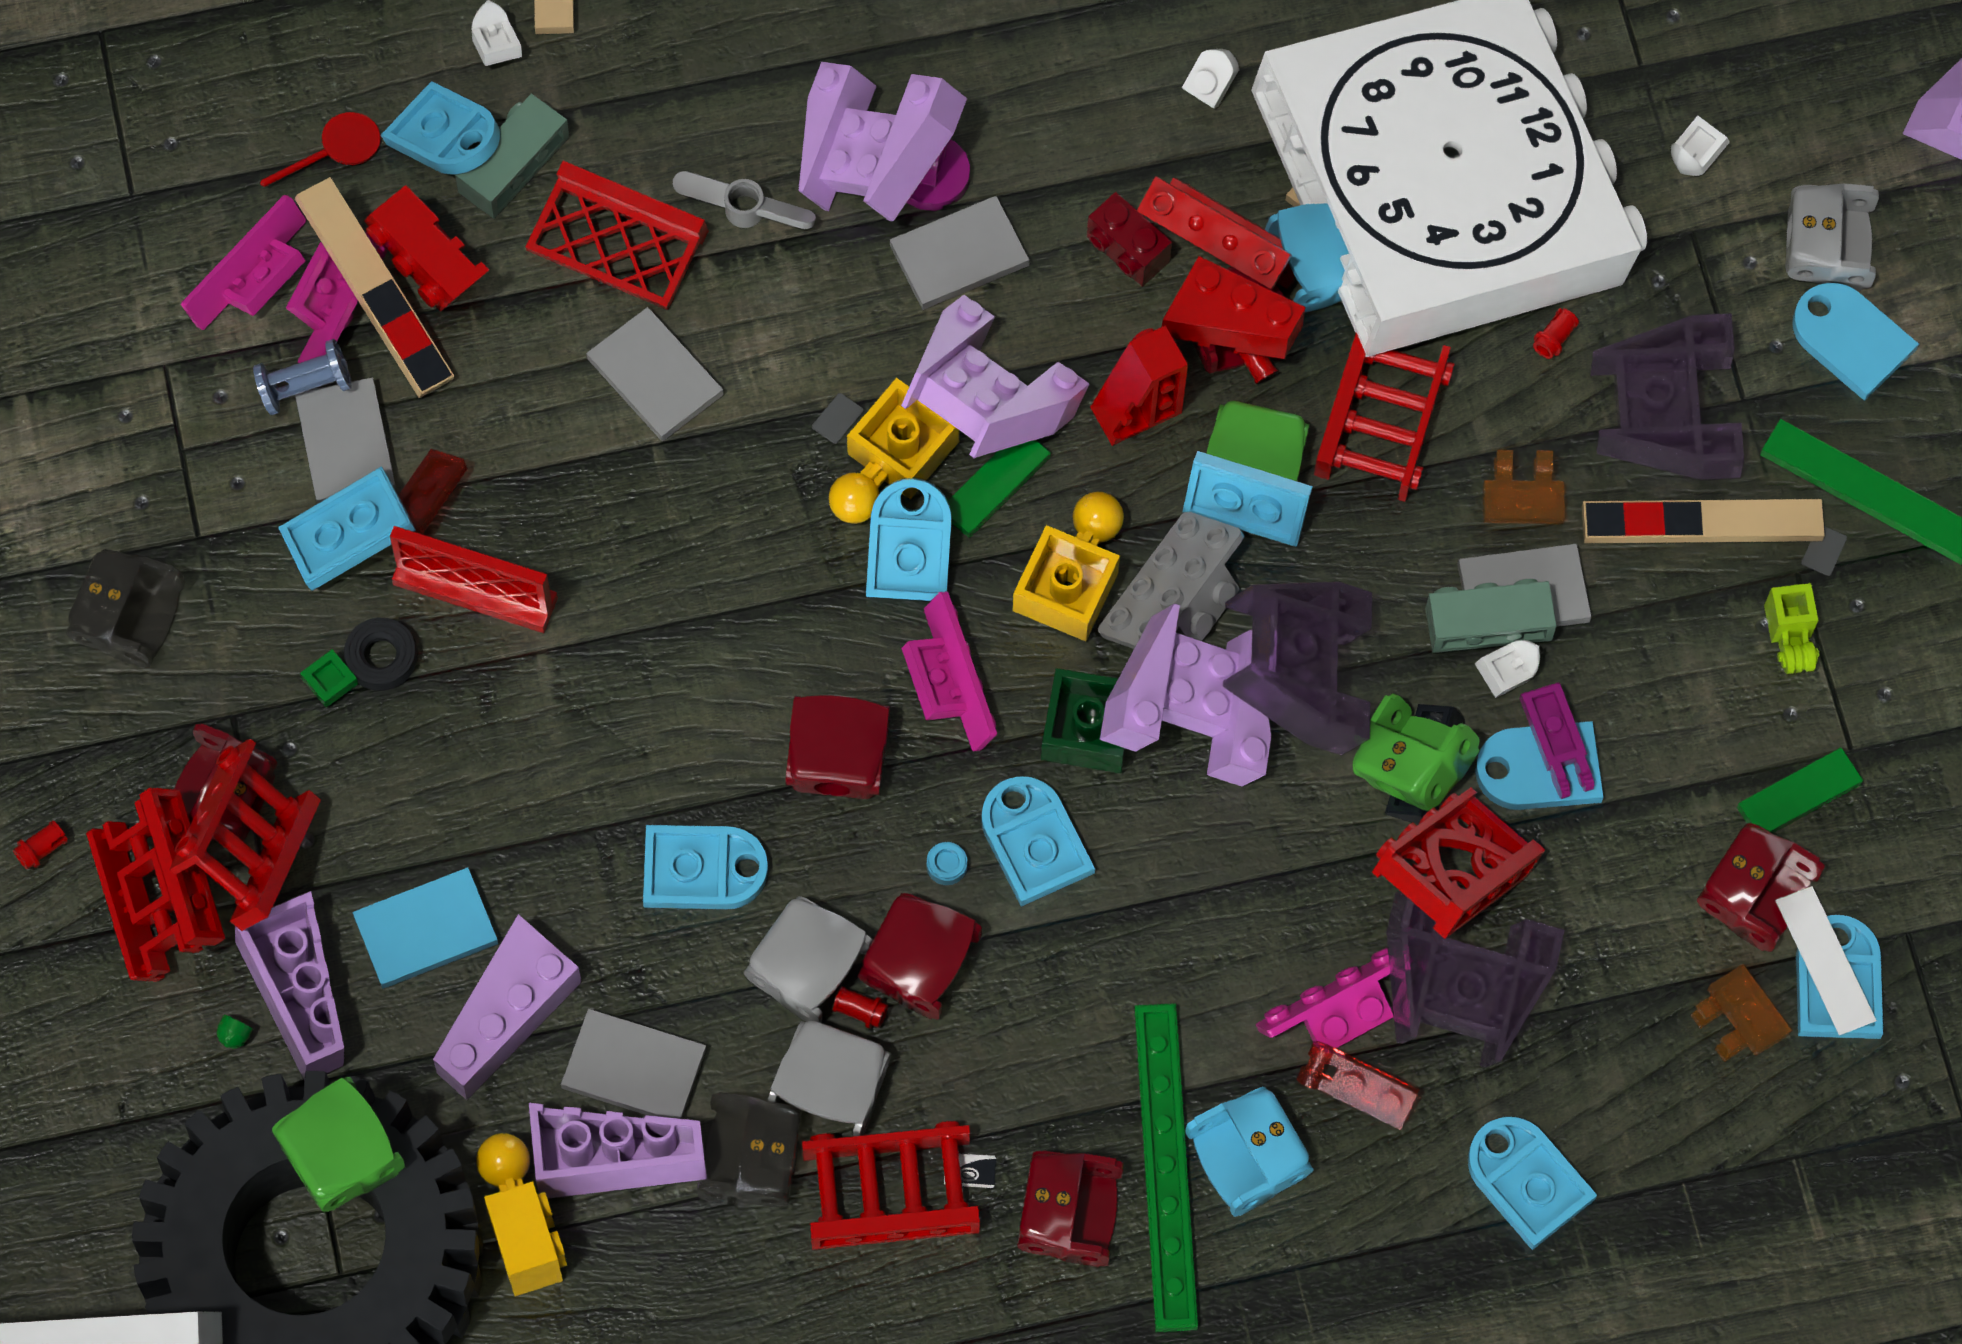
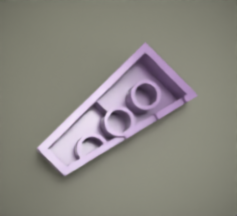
(294, 982)
(507, 1005)
(611, 1151)

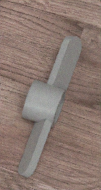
(724, 194)

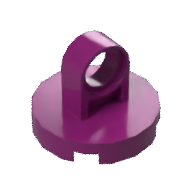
(944, 181)

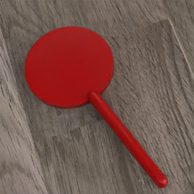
(345, 139)

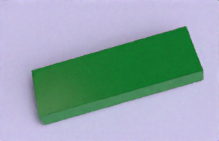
(995, 485)
(1801, 792)

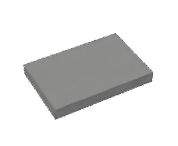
(959, 252)
(654, 374)
(342, 435)
(1554, 564)
(633, 1066)

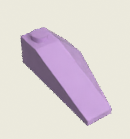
(1939, 114)

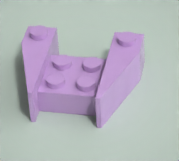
(870, 150)
(981, 395)
(1182, 684)

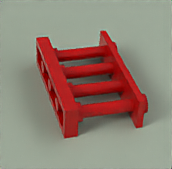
(1218, 231)
(1346, 419)
(279, 841)
(873, 1224)

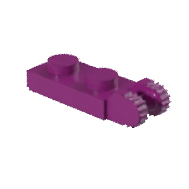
(1557, 736)

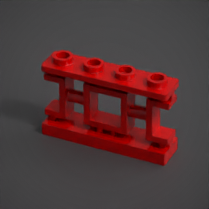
(187, 893)

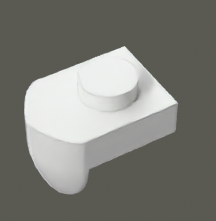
(494, 35)
(1212, 76)
(1698, 148)
(1509, 666)

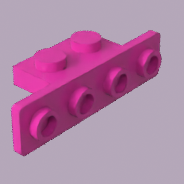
(252, 268)
(324, 301)
(947, 676)
(1339, 1009)

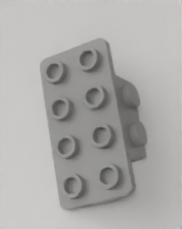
(1181, 571)

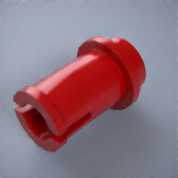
(1556, 332)
(1258, 365)
(39, 845)
(860, 1007)

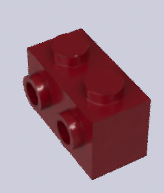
(1128, 239)

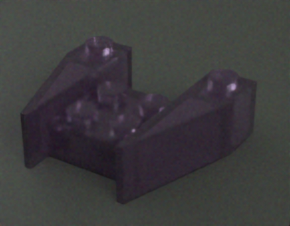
(1661, 399)
(1297, 659)
(1464, 984)

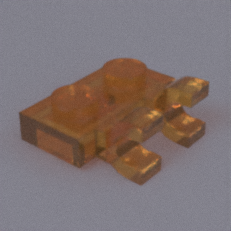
(1523, 501)
(1749, 1011)

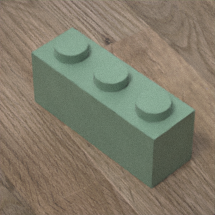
(525, 144)
(1490, 615)

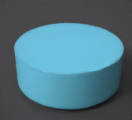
(946, 863)

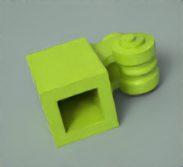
(1791, 623)

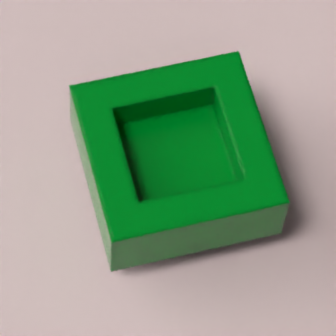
(329, 678)

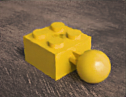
(882, 449)
(1075, 560)
(520, 1216)

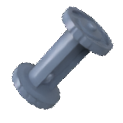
(302, 377)

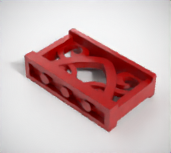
(1435, 893)

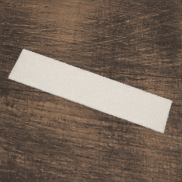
(1825, 960)

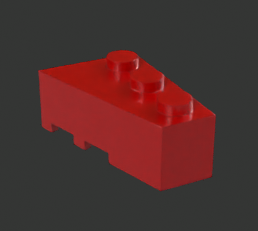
(423, 249)
(1233, 312)
(1142, 387)

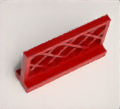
(631, 205)
(472, 580)

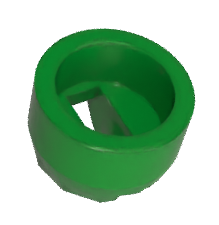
(232, 1032)

